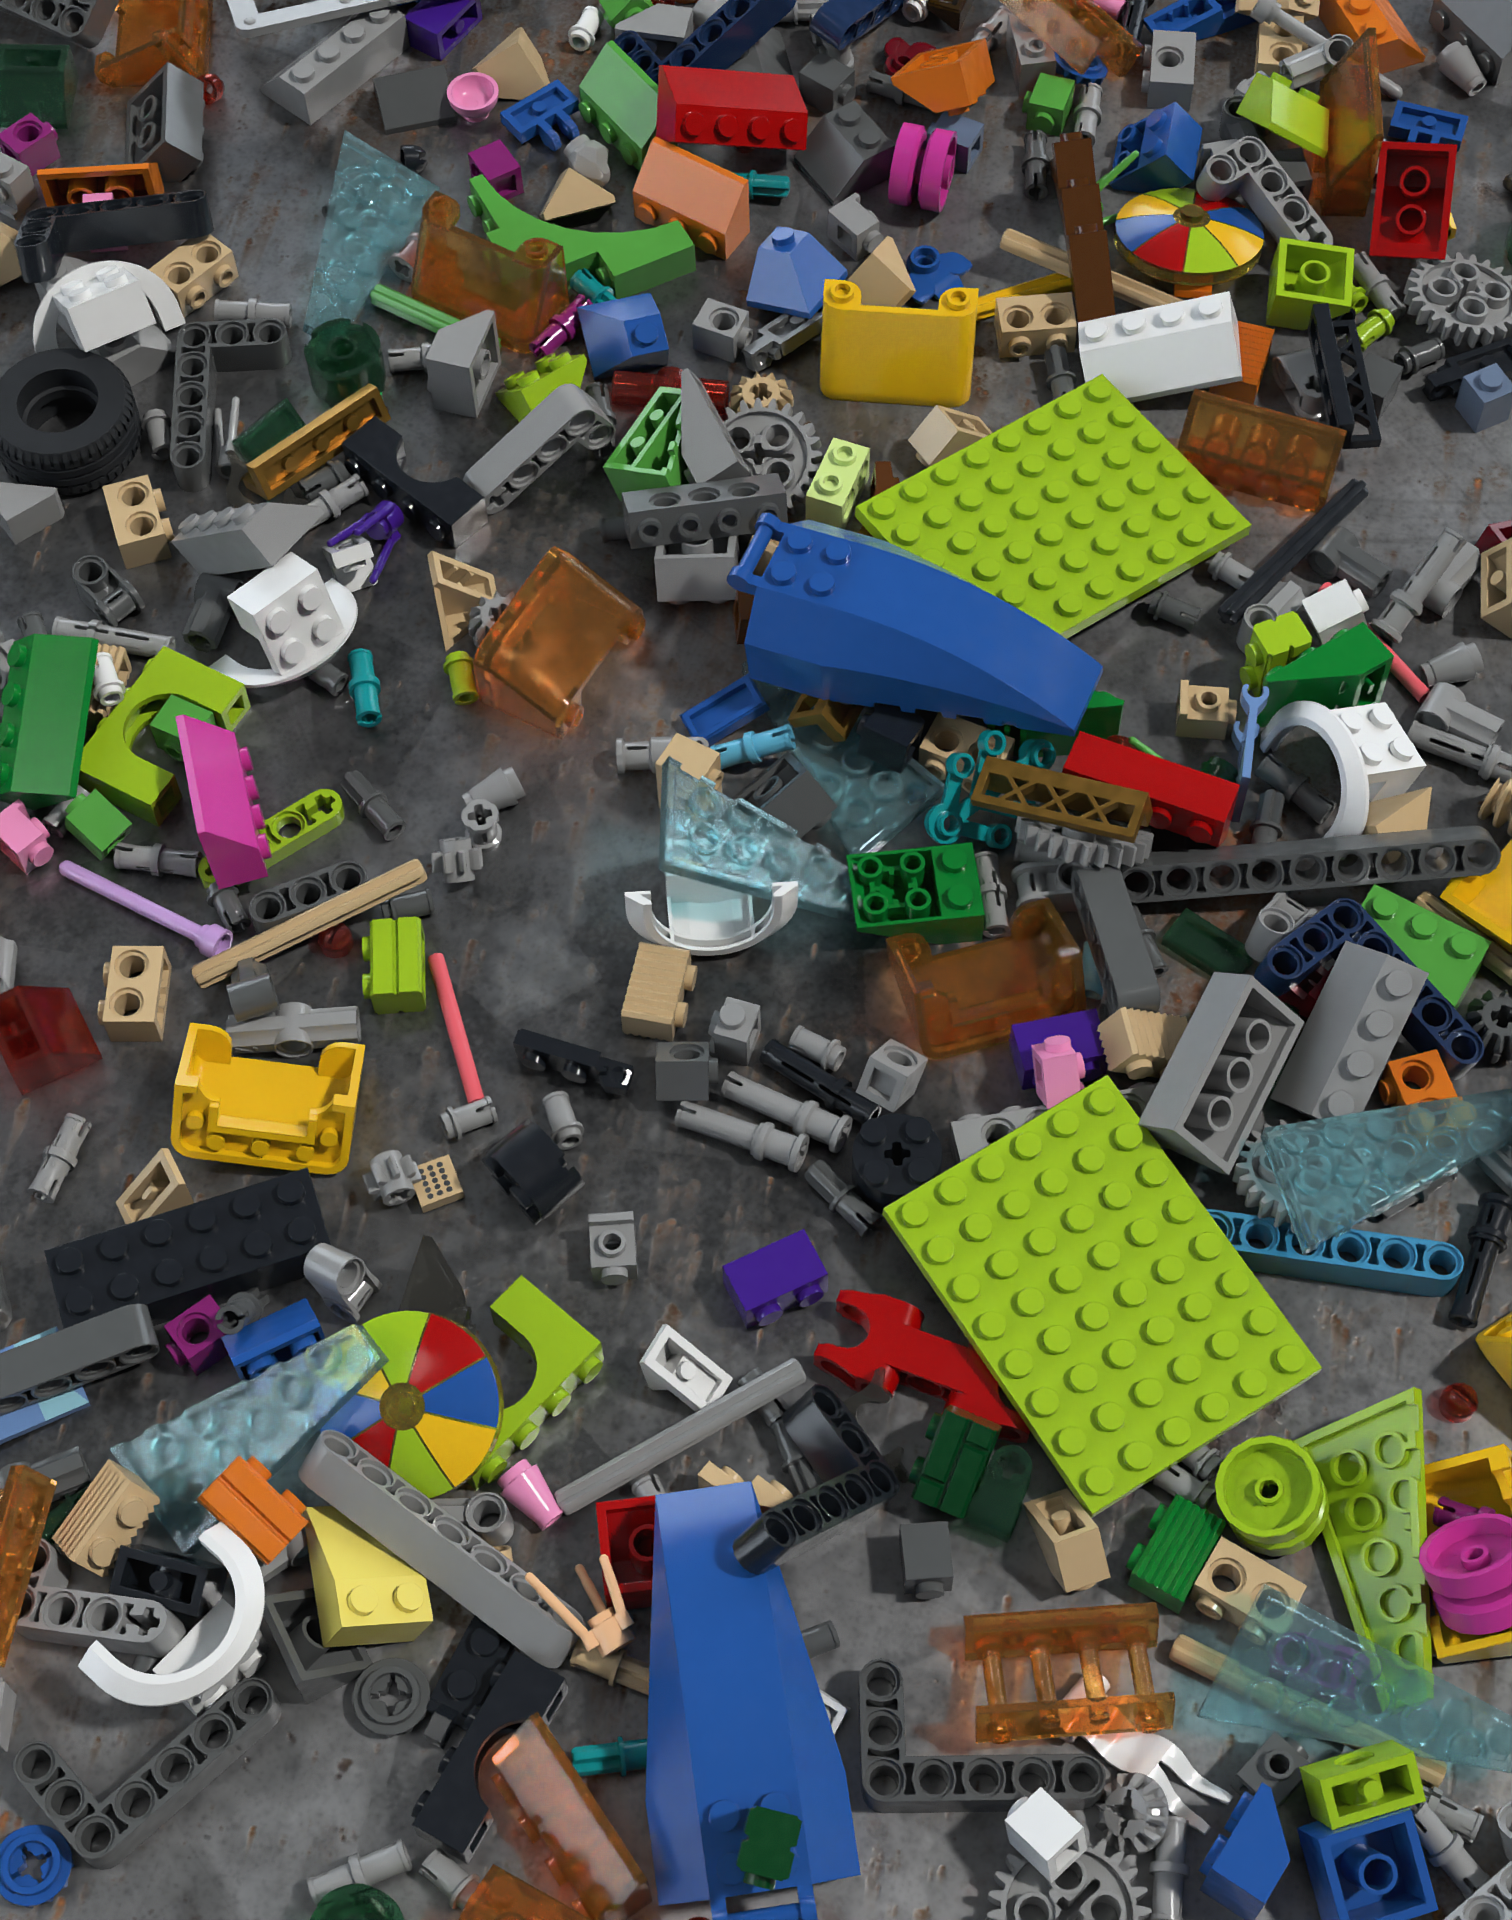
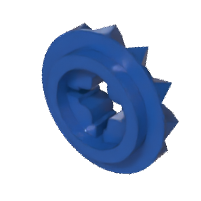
(1095, 73)
(41, 1842)

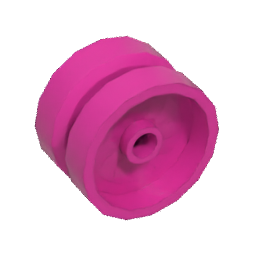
(922, 167)
(1471, 1572)

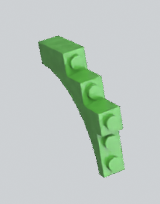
(620, 260)

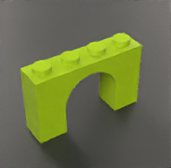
(108, 755)
(563, 1357)

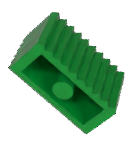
(1175, 1553)

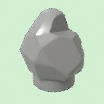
(589, 159)

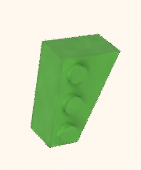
(651, 448)
(1430, 941)

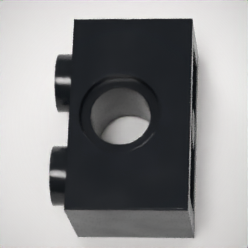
(168, 1578)

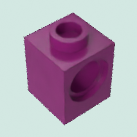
(31, 142)
(498, 168)
(189, 1323)

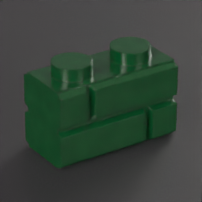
(954, 1460)
(766, 1850)

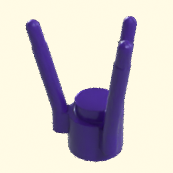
(379, 525)

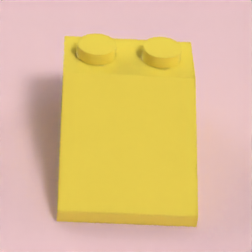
(361, 1585)

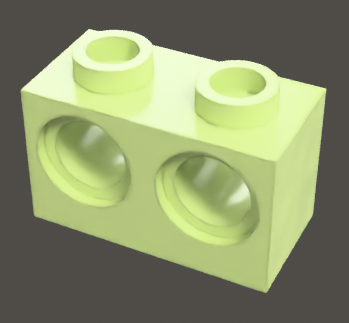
(838, 483)

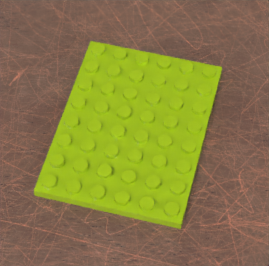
(1062, 510)
(1100, 1294)

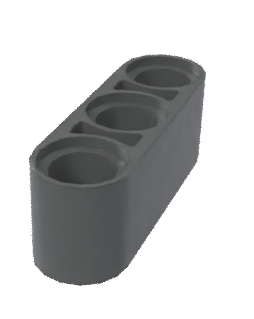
(290, 897)

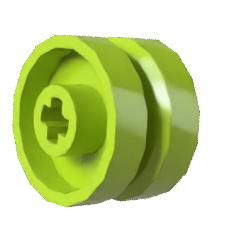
(1272, 1495)

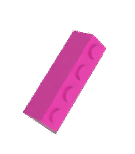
(224, 802)

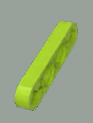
(284, 847)

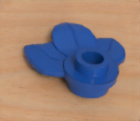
(935, 272)

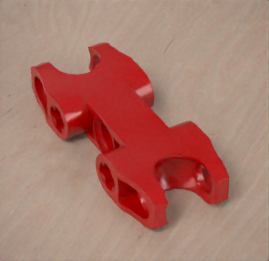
(915, 1361)

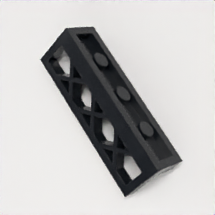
(1335, 385)

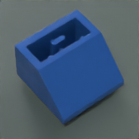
(1166, 148)
(273, 1339)
(1252, 1860)

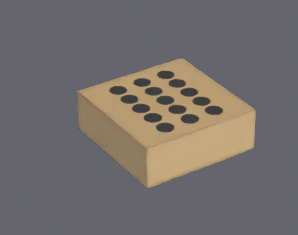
(438, 1184)

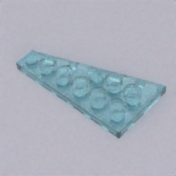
(366, 222)
(869, 797)
(743, 847)
(1371, 1160)
(255, 1418)
(1326, 1682)

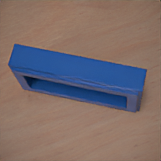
(725, 711)

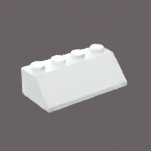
(1164, 347)

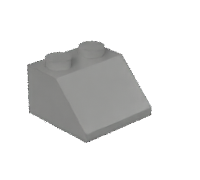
(463, 364)
(696, 570)

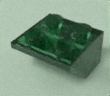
(37, 81)

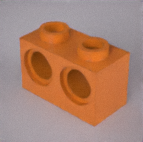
(1423, 1069)

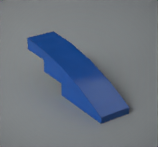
(1203, 17)

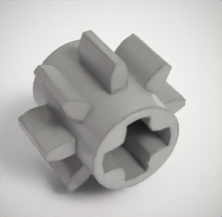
(457, 859)
(392, 1177)

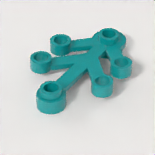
(960, 811)

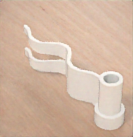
(1142, 1753)

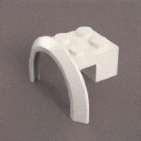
(105, 304)
(294, 619)
(1370, 752)
(709, 917)
(211, 1655)

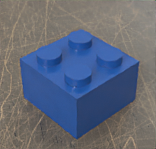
(1368, 1869)

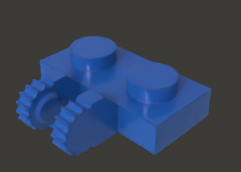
(540, 112)
(1427, 124)

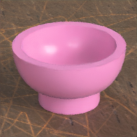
(473, 95)

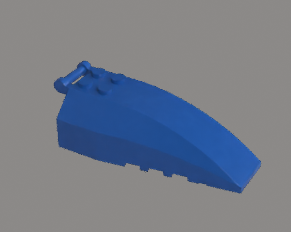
(887, 627)
(733, 1715)

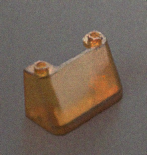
(157, 34)
(470, 274)
(553, 643)
(978, 991)

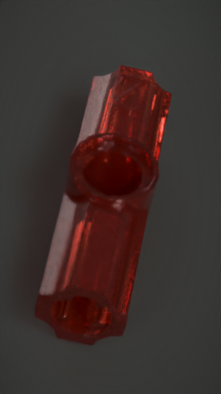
(639, 387)

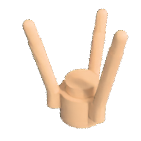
(609, 1628)

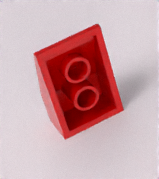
(1413, 200)

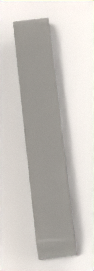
(437, 1546)

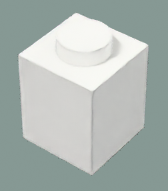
(1335, 609)
(1045, 1834)

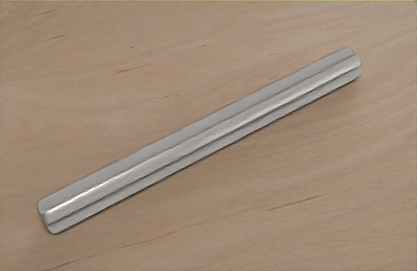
(680, 1436)

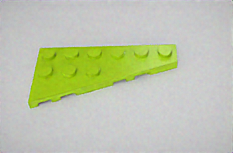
(1379, 1520)

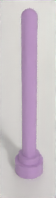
(208, 938)

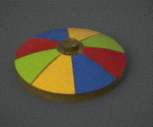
(1188, 238)
(431, 1406)

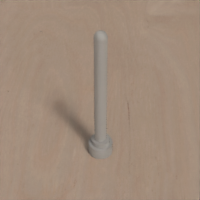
(1270, 12)

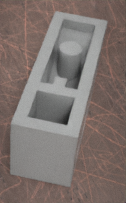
(704, 437)

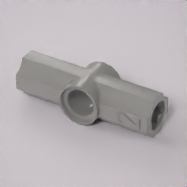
(295, 1030)

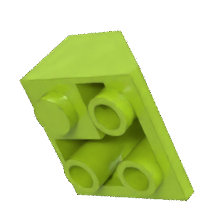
(528, 390)

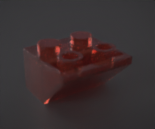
(43, 1035)

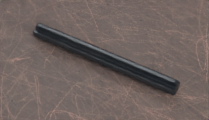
(1293, 551)

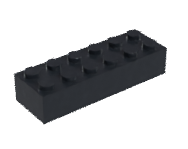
(197, 1250)

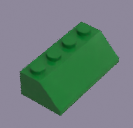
(45, 718)

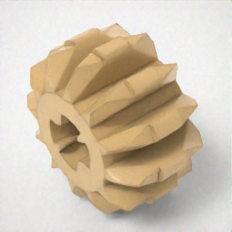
(762, 388)

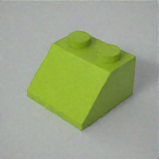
(1287, 112)
(1308, 275)

